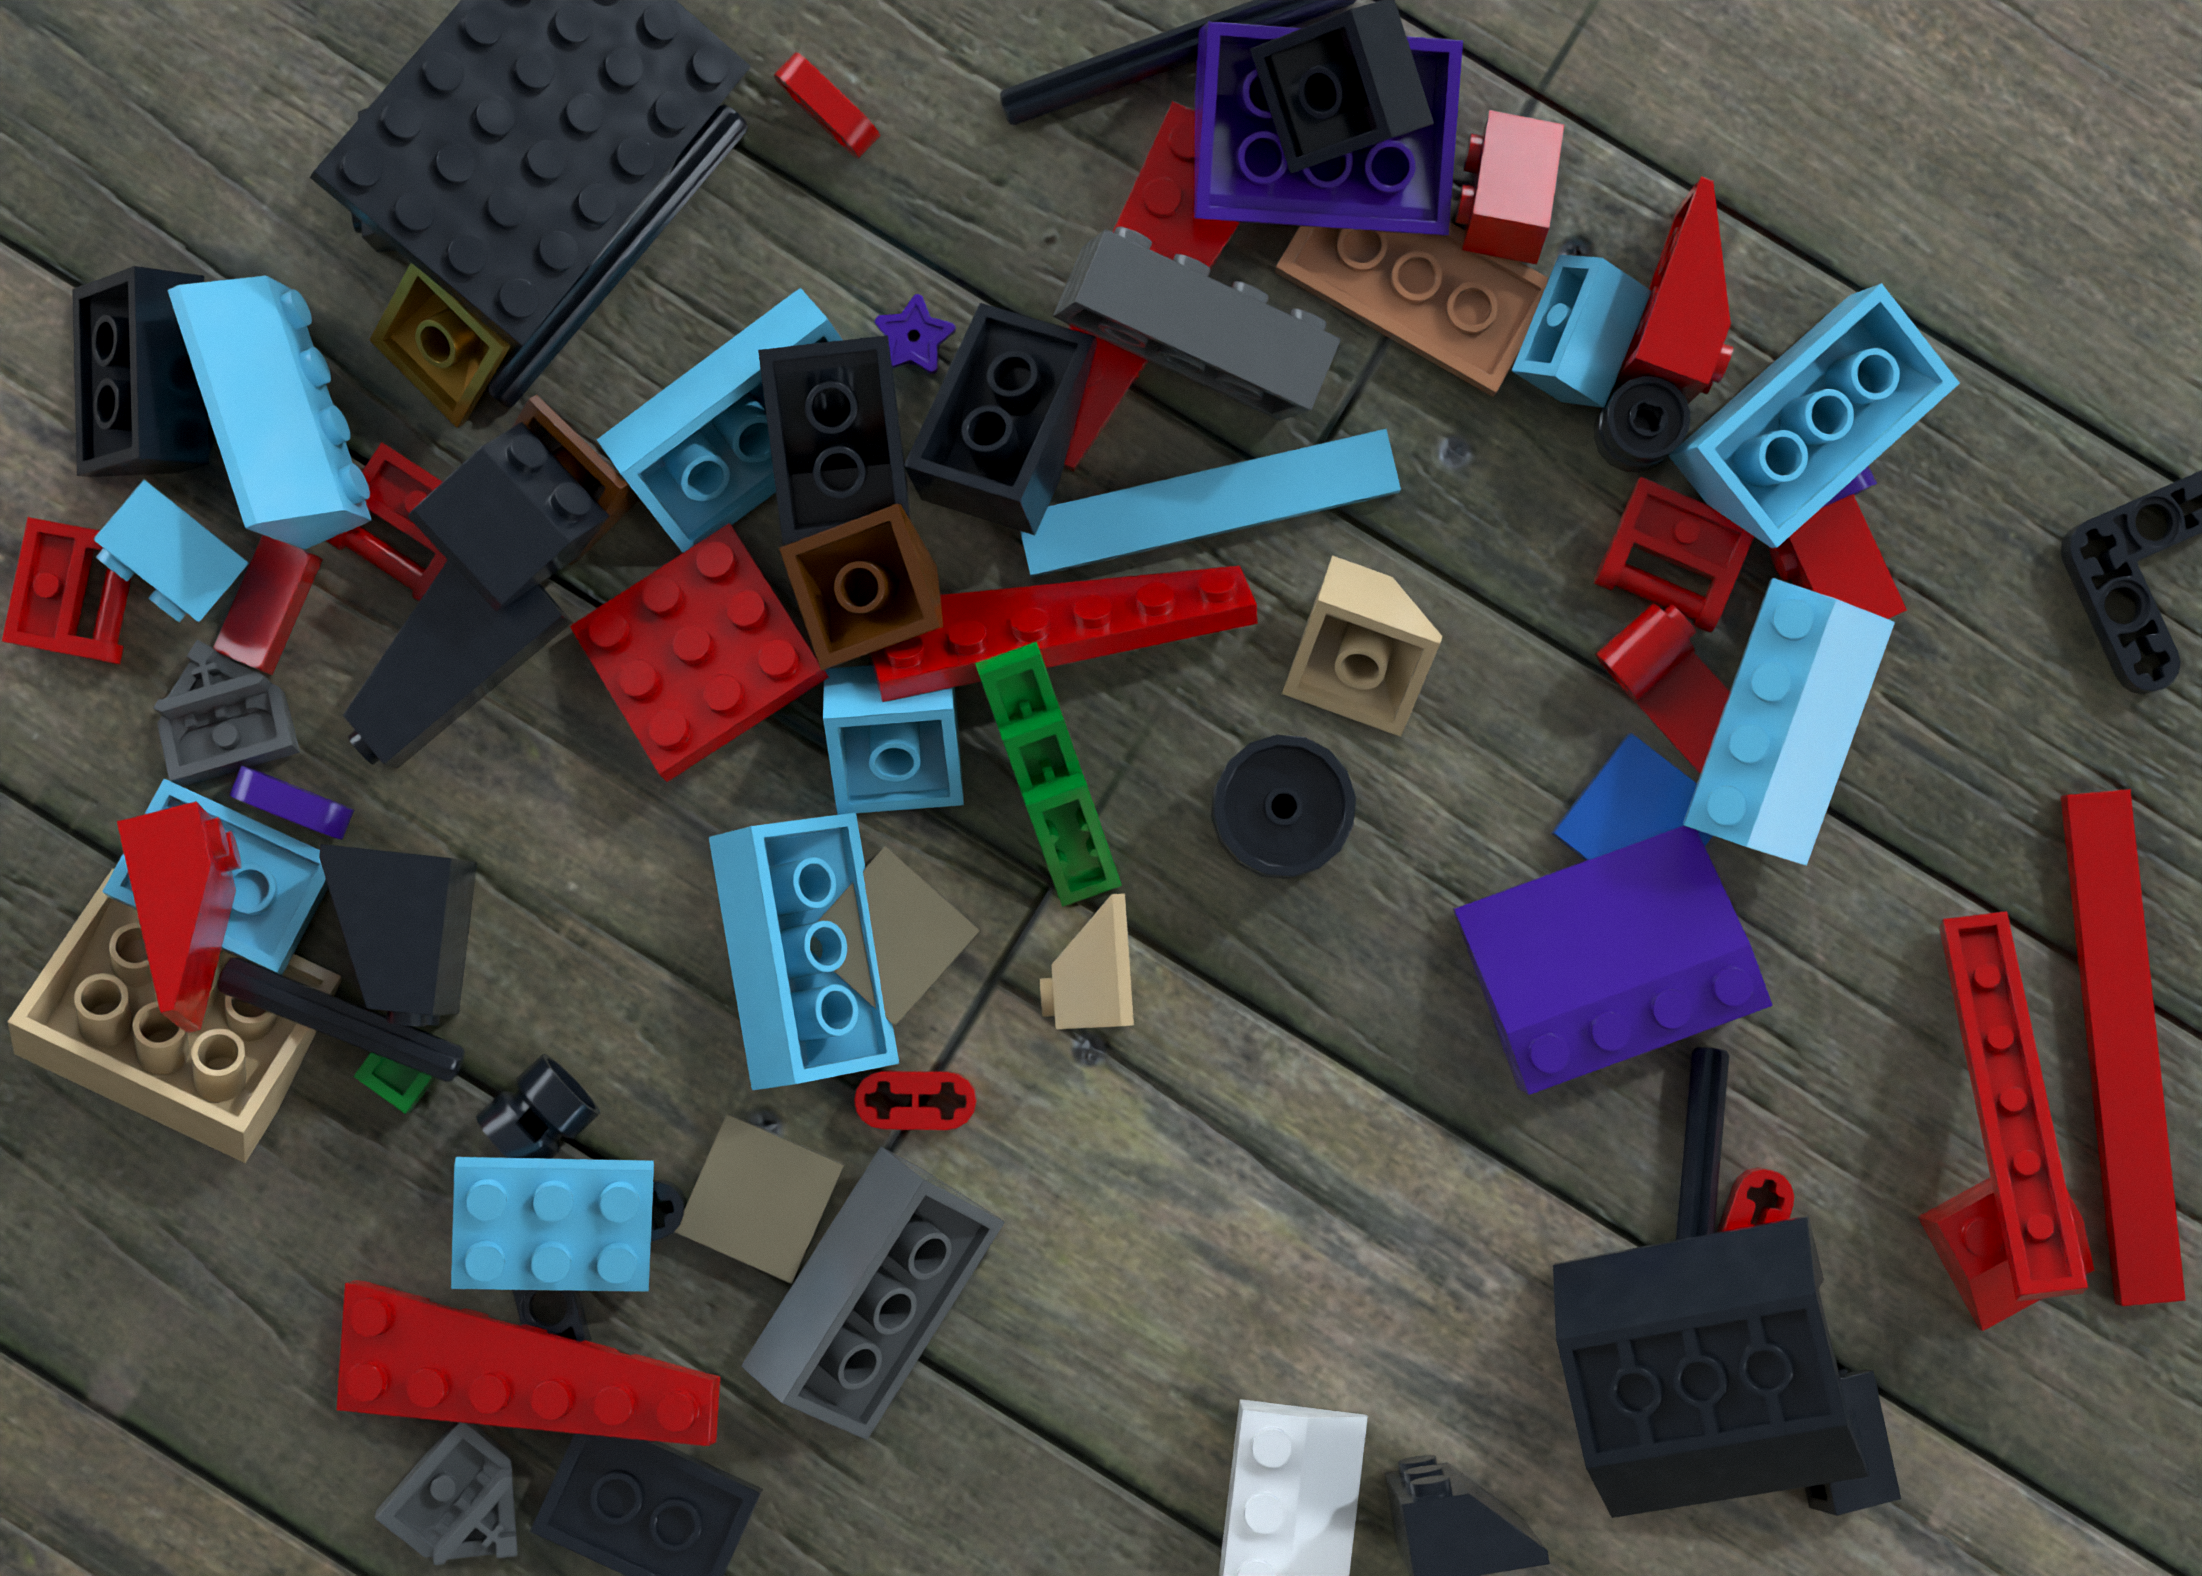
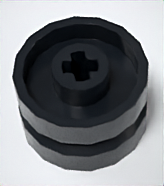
(1316, 826)

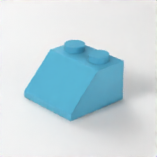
(893, 750)

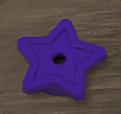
(915, 318)

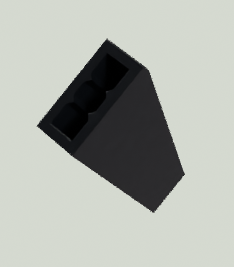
(445, 663)

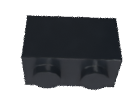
(1341, 85)
(509, 517)

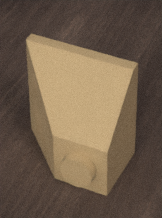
(1363, 649)
(1093, 974)

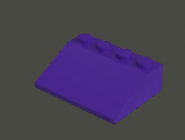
(1383, 188)
(1611, 959)

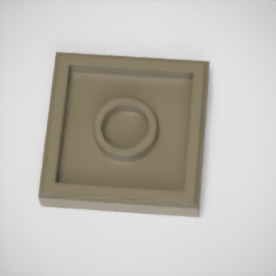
(912, 930)
(760, 1198)

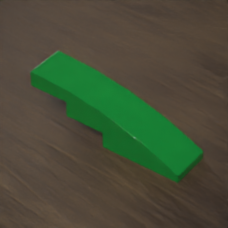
(1048, 773)

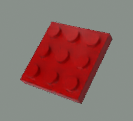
(698, 652)

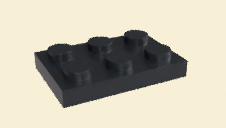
(645, 1508)

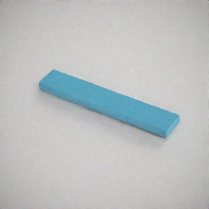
(1212, 502)

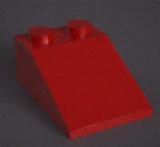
(1688, 304)
(183, 899)

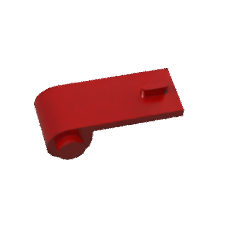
(1667, 679)

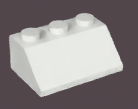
(1292, 1491)

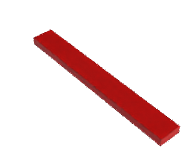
(2123, 1048)

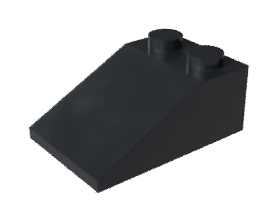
(1003, 419)
(833, 433)

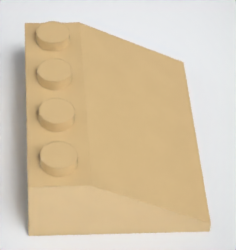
(102, 1028)

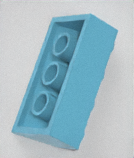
(272, 409)
(1815, 417)
(703, 442)
(1788, 722)
(791, 1005)

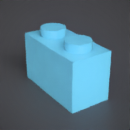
(1581, 330)
(169, 552)

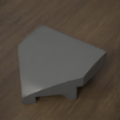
(222, 719)
(456, 1499)

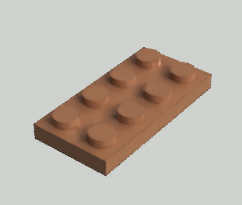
(1423, 293)

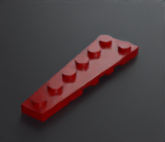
(1164, 213)
(1067, 623)
(468, 1368)

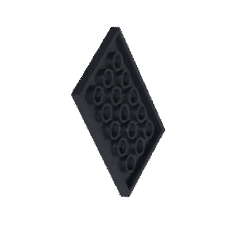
(527, 143)

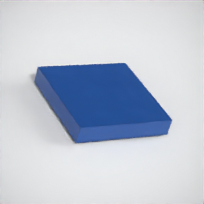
(1627, 802)

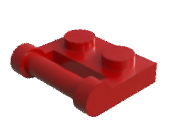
(395, 489)
(1684, 535)
(52, 590)

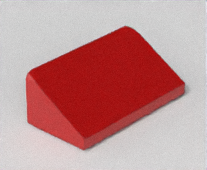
(267, 604)

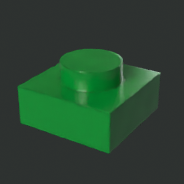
(394, 1082)

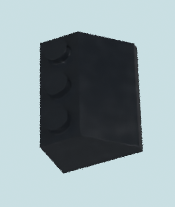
(135, 378)
(1454, 1525)

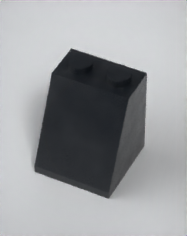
(403, 928)

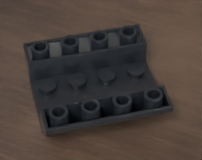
(1704, 1369)

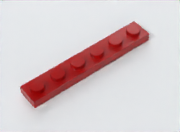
(2012, 1107)

